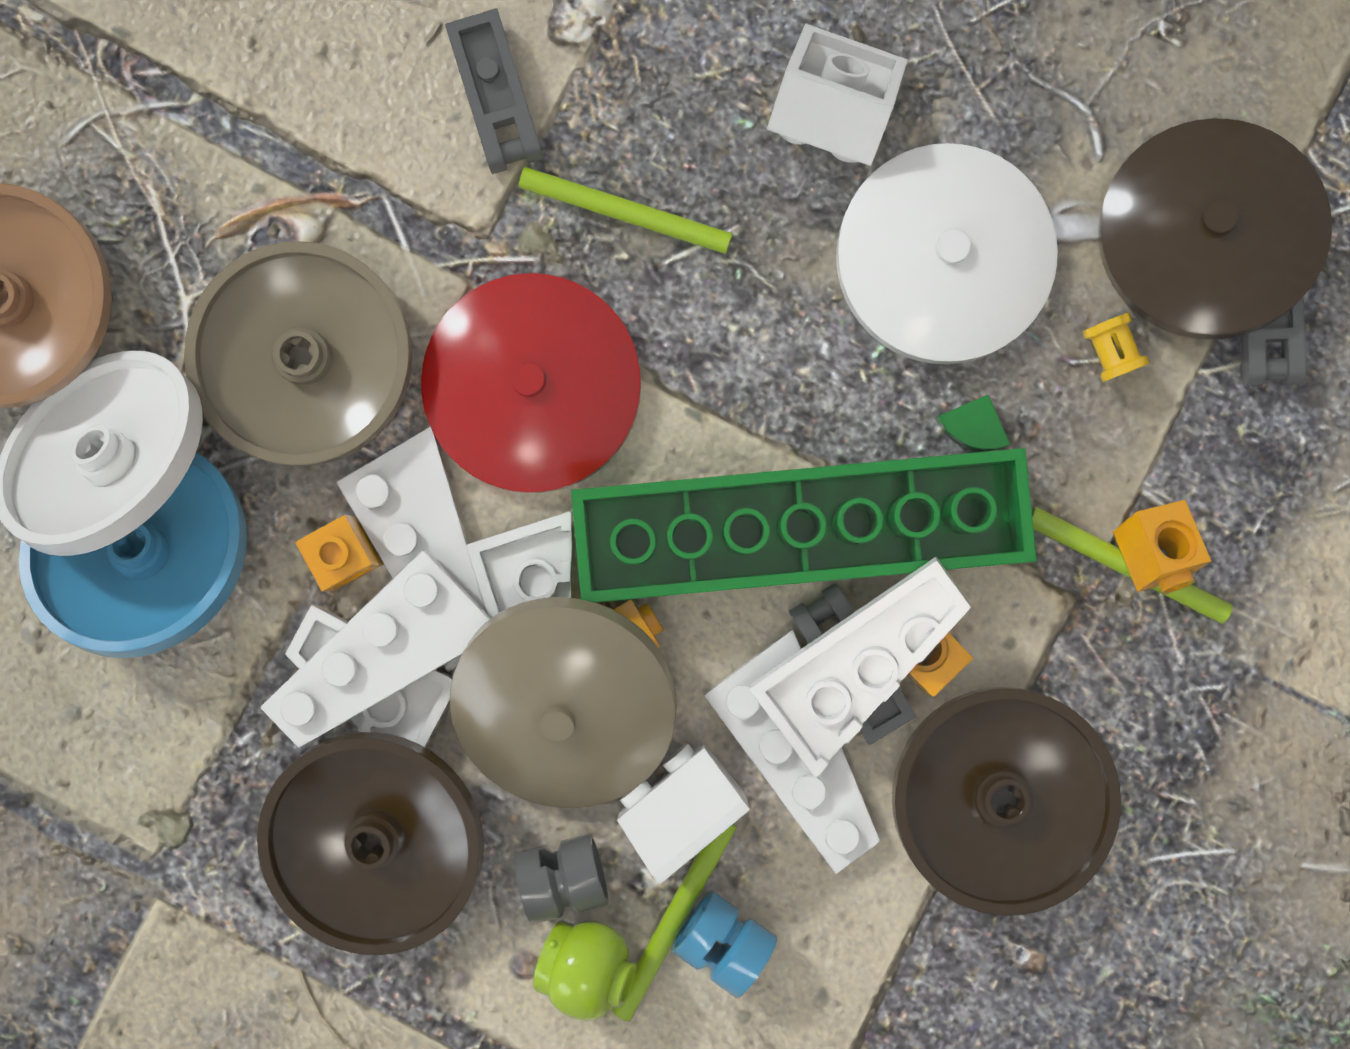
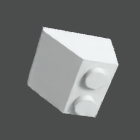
(837, 95)
(681, 810)

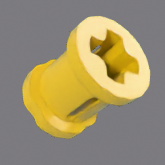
(1119, 330)

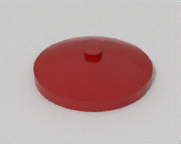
(531, 383)

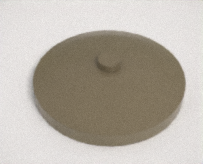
(298, 353)
(563, 702)

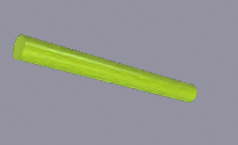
(625, 210)
(1111, 557)
(673, 921)

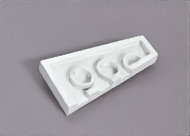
(411, 508)
(390, 643)
(848, 671)
(824, 806)

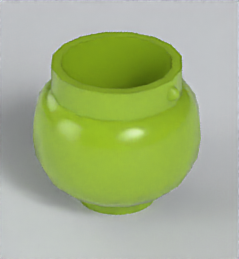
(584, 969)

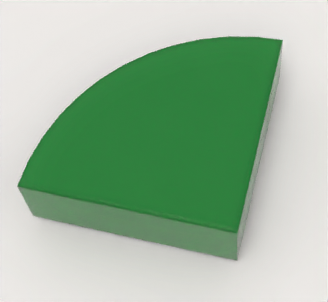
(974, 425)

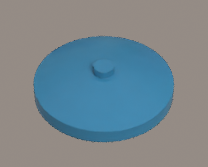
(151, 583)

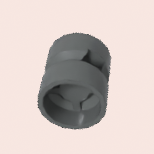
(560, 879)

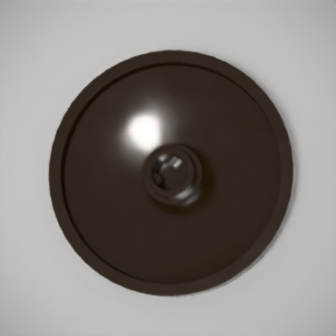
(1214, 228)
(1006, 801)
(370, 843)

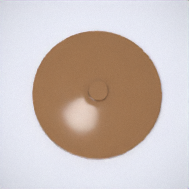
(50, 296)

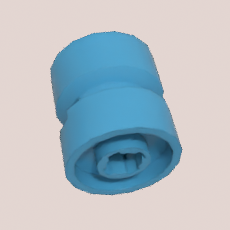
(744, 947)

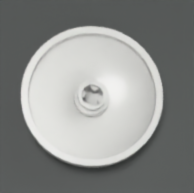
(946, 253)
(99, 454)

